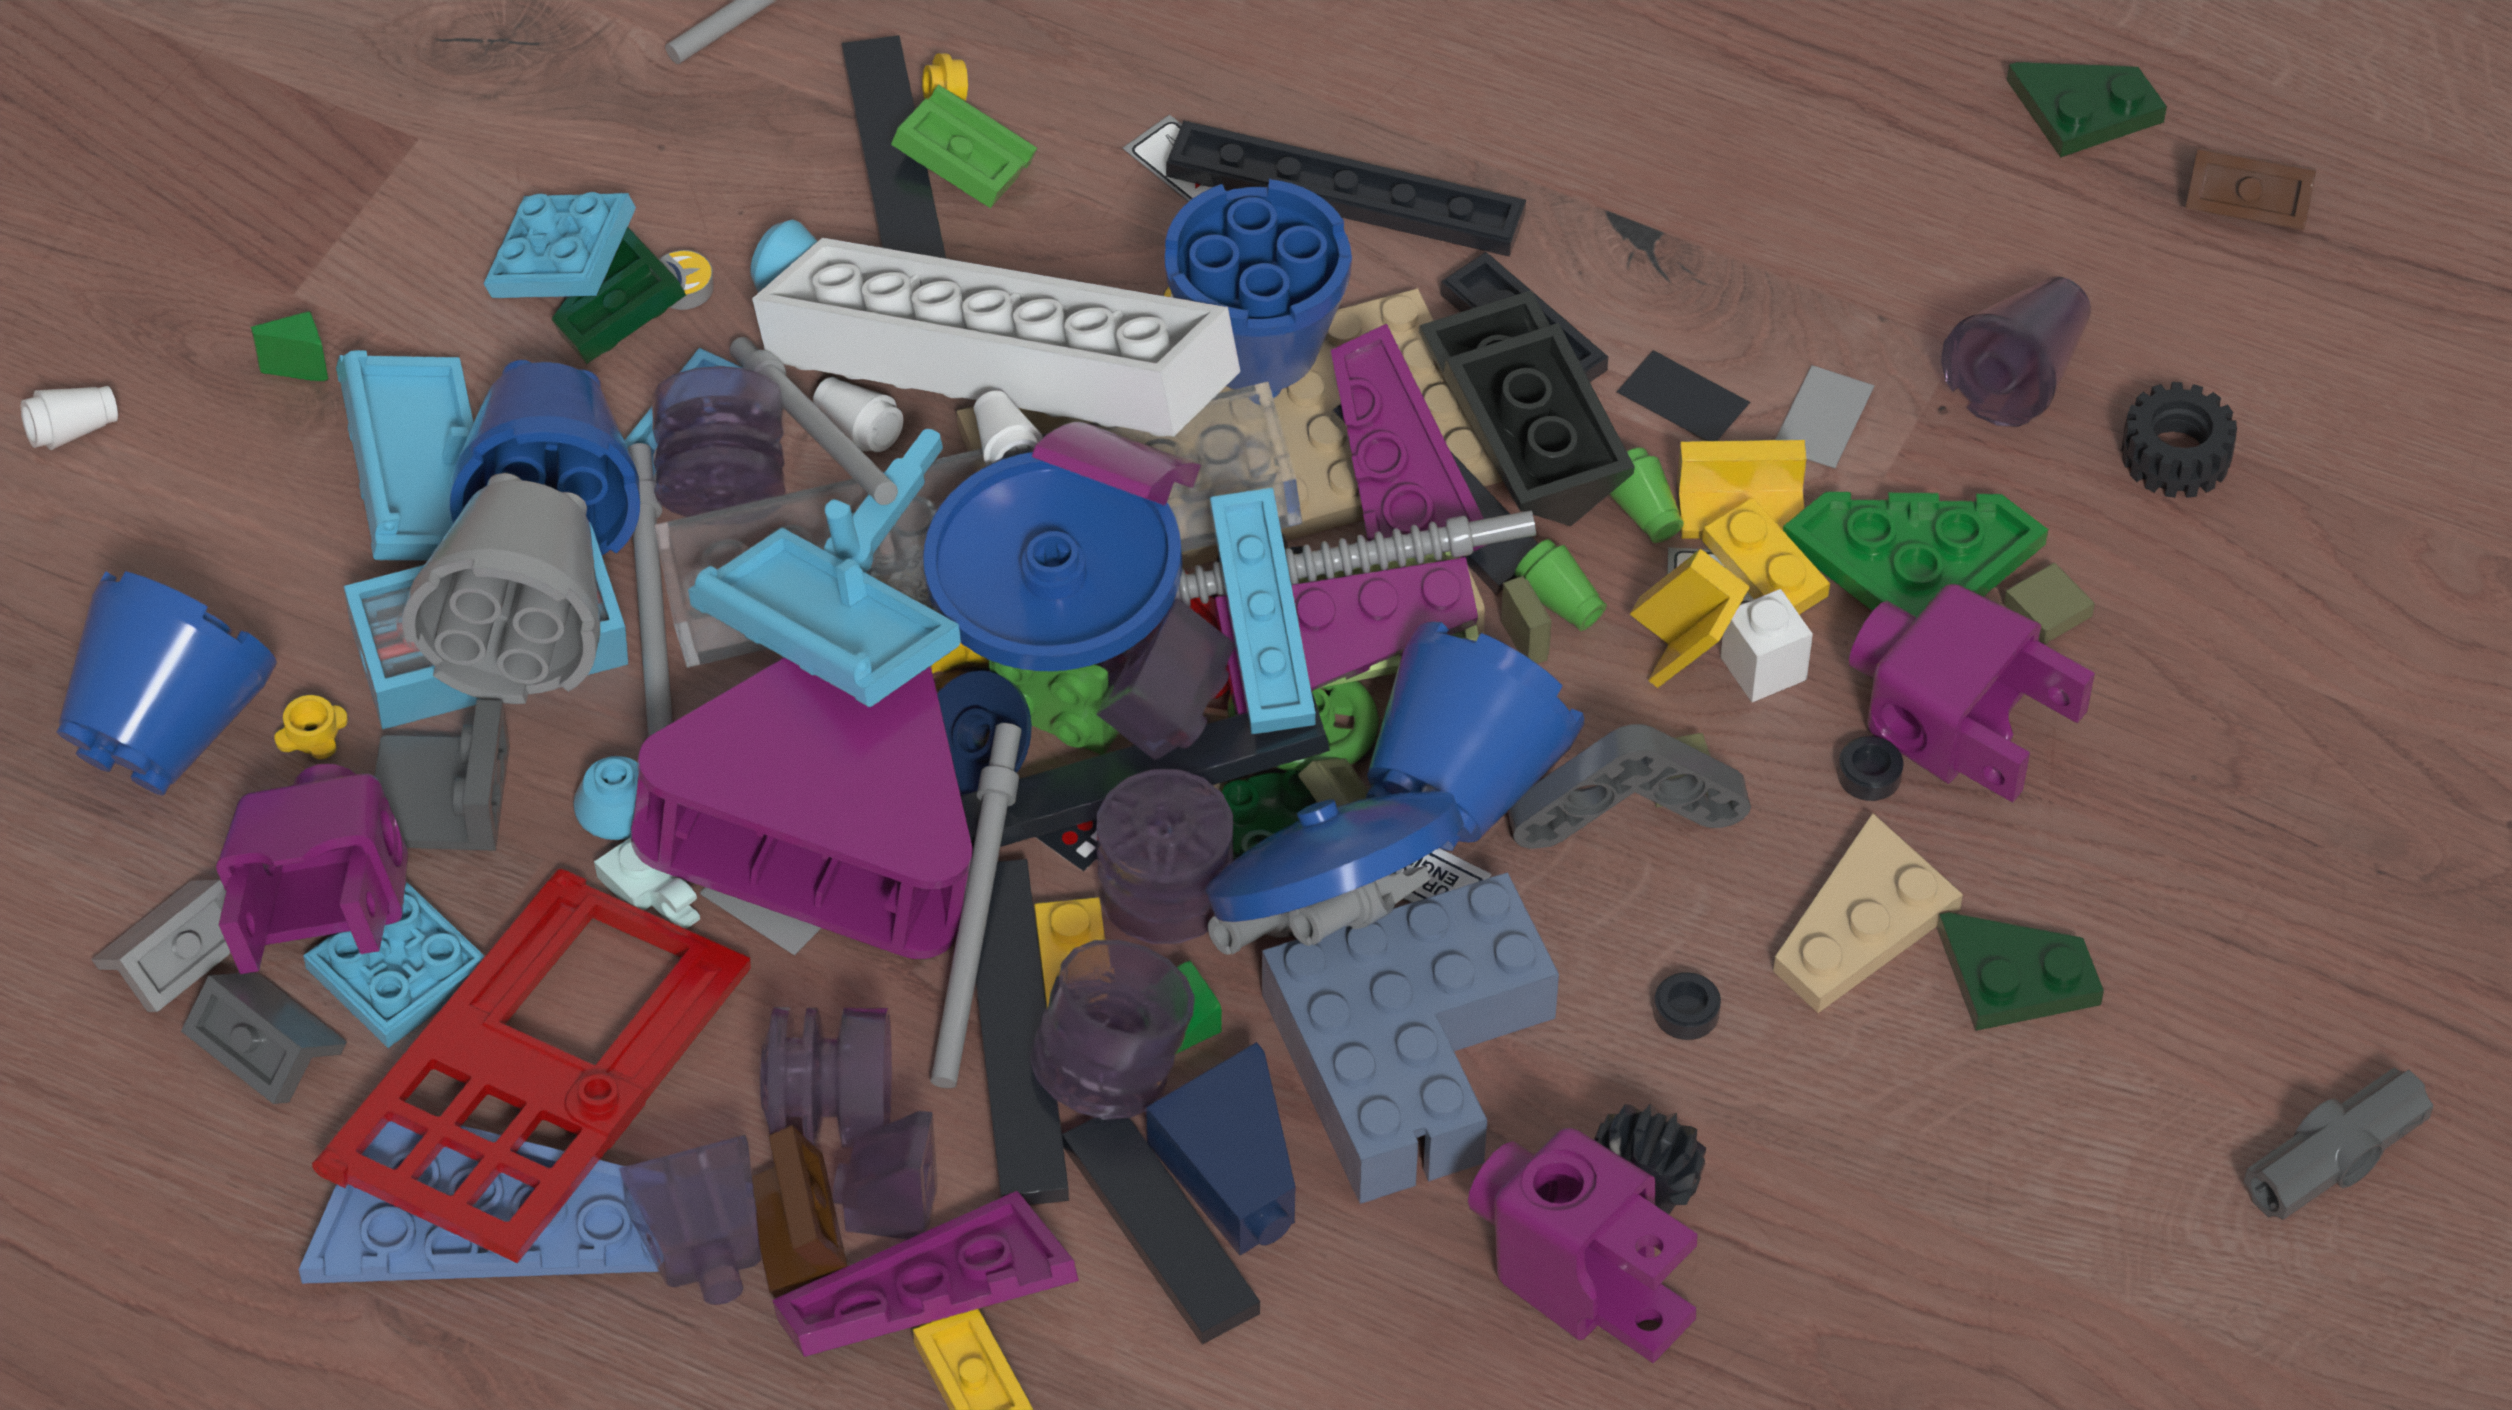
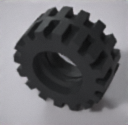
(2185, 413)

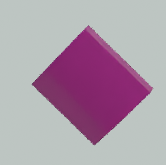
(1116, 461)

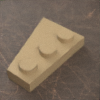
(1863, 916)

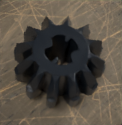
(1659, 1148)

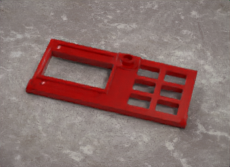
(546, 1083)

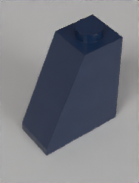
(1229, 1149)

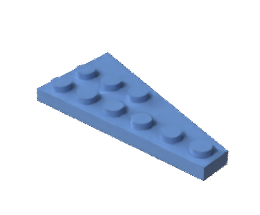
(376, 1241)

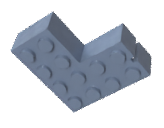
(1384, 1010)

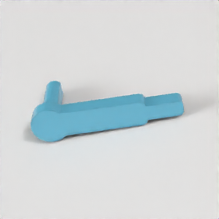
(863, 532)

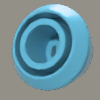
(778, 250)
(608, 798)

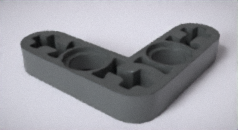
(1624, 763)

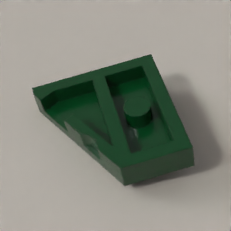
(2085, 103)
(630, 296)
(2017, 970)

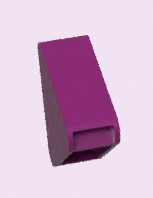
(814, 807)

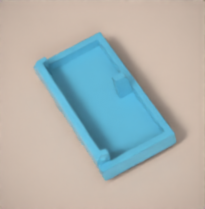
(406, 437)
(825, 616)

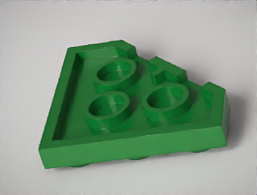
(1914, 544)

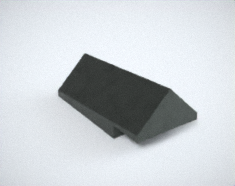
(1530, 406)

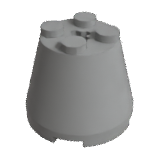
(509, 594)

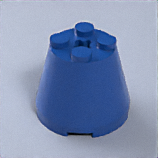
(1275, 264)
(554, 431)
(156, 680)
(1470, 725)

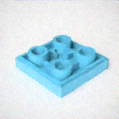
(560, 245)
(405, 981)

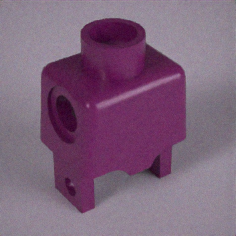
(1953, 680)
(311, 864)
(1583, 1238)

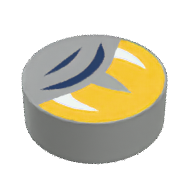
(694, 276)

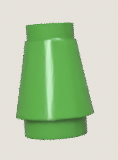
(1649, 498)
(1561, 584)

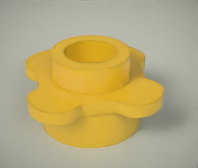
(309, 713)

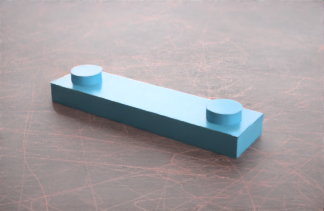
(1262, 611)

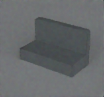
(259, 1033)

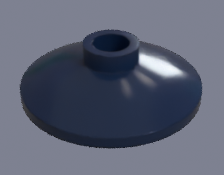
(971, 709)

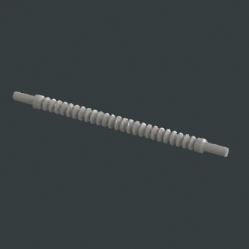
(1456, 536)

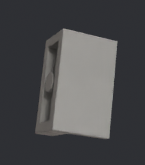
(170, 945)

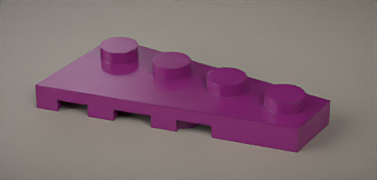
(1395, 442)
(1366, 618)
(943, 1272)

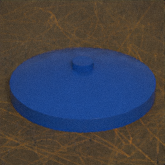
(1050, 565)
(1333, 853)

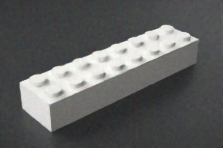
(988, 328)

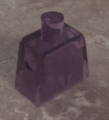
(697, 1216)

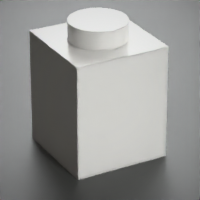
(1767, 646)

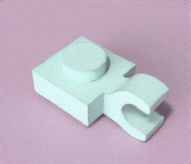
(646, 887)

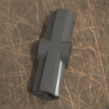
(2338, 1143)

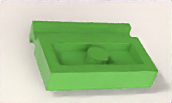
(964, 146)

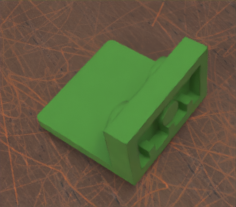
(1065, 703)

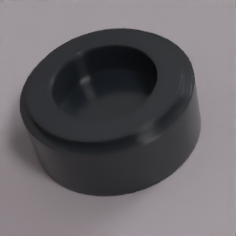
(1870, 768)
(1687, 1006)

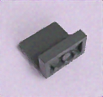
(448, 787)

